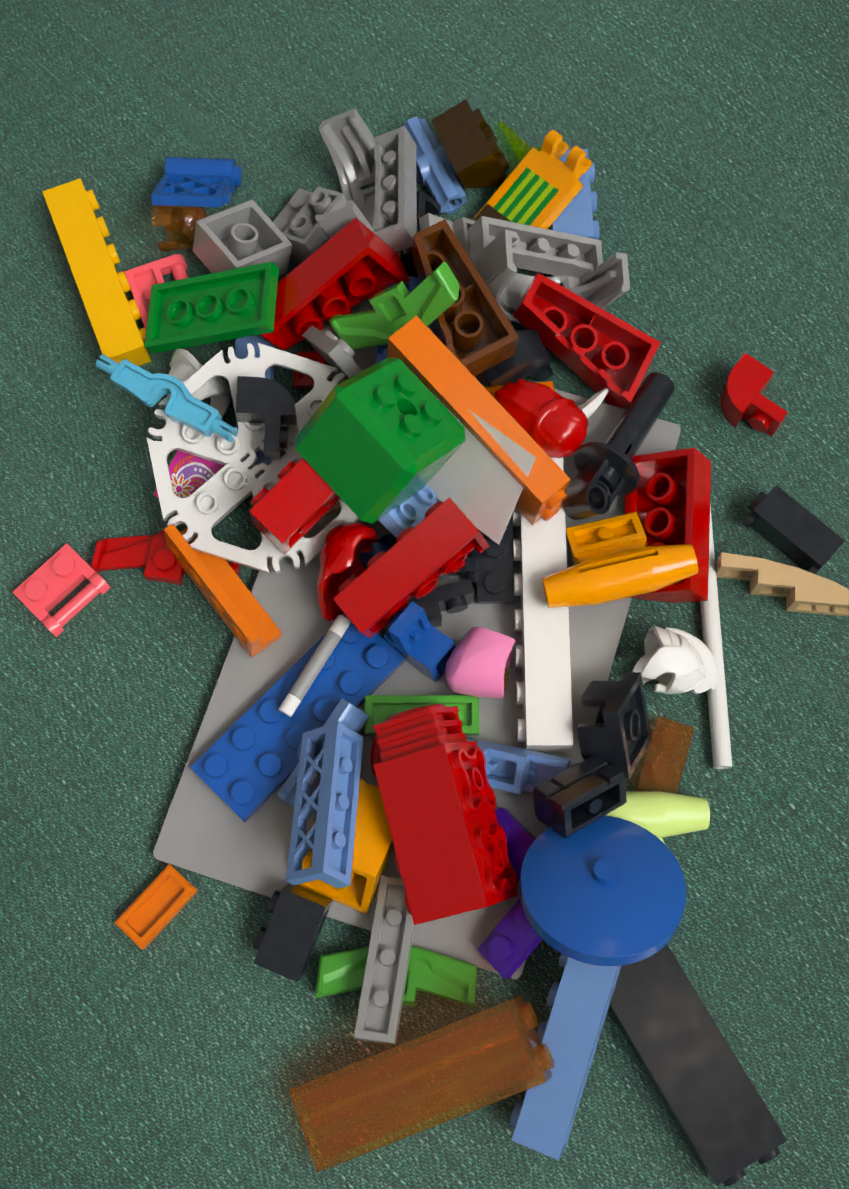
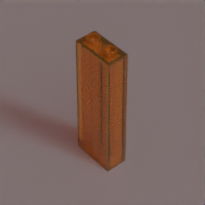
(422, 1083)

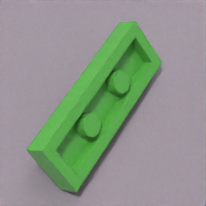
(383, 706)

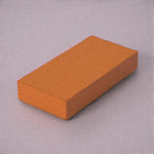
(156, 907)

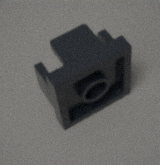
(626, 722)

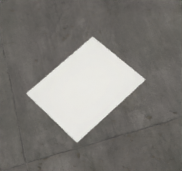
(481, 483)

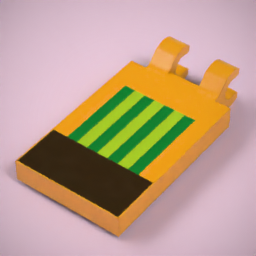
(539, 185)

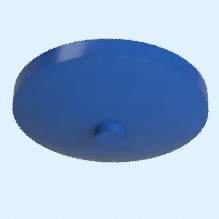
(603, 892)

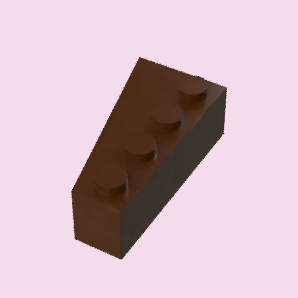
(475, 324)

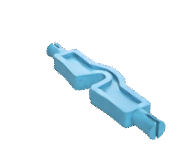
(181, 406)

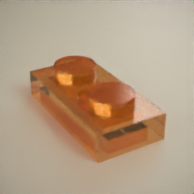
(665, 756)

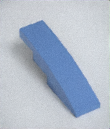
(519, 768)

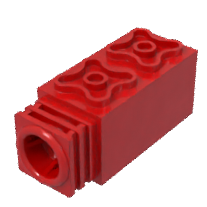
(441, 815)

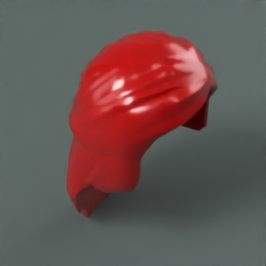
(546, 416)
(341, 561)

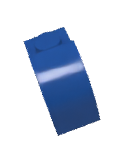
(419, 641)

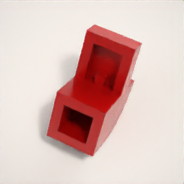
(744, 397)

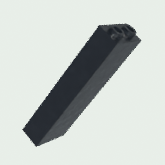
(693, 1068)

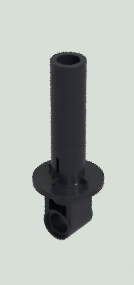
(608, 467)

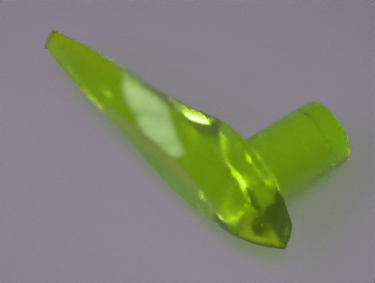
(519, 146)

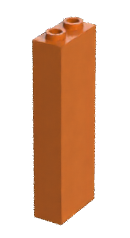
(461, 391)

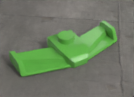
(397, 307)
(426, 972)

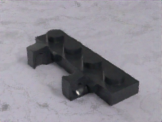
(492, 570)

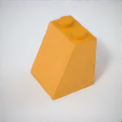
(370, 855)

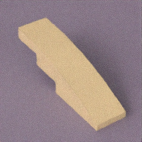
(802, 589)

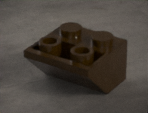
(471, 146)

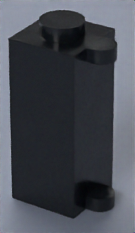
(792, 529)

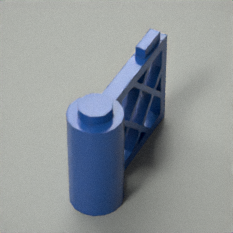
(197, 182)

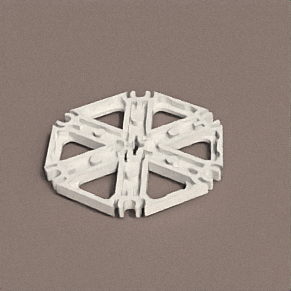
(235, 480)

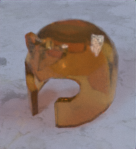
(178, 224)

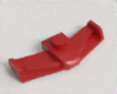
(142, 552)

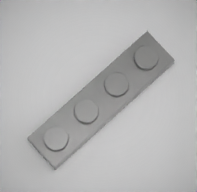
(386, 966)

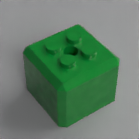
(379, 438)

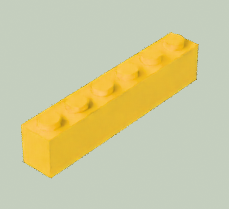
(95, 272)

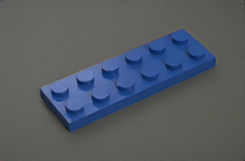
(264, 743)

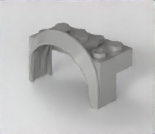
(380, 161)
(575, 260)

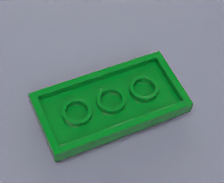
(212, 308)

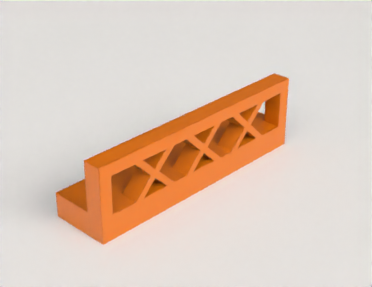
(225, 593)

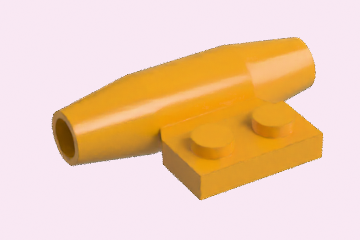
(615, 564)

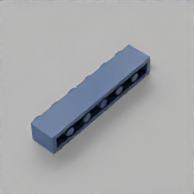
(572, 1036)

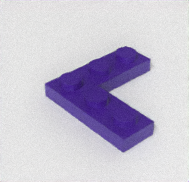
(513, 936)

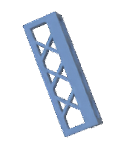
(335, 805)

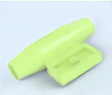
(665, 812)

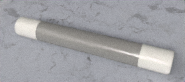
(314, 666)

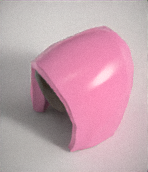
(480, 664)

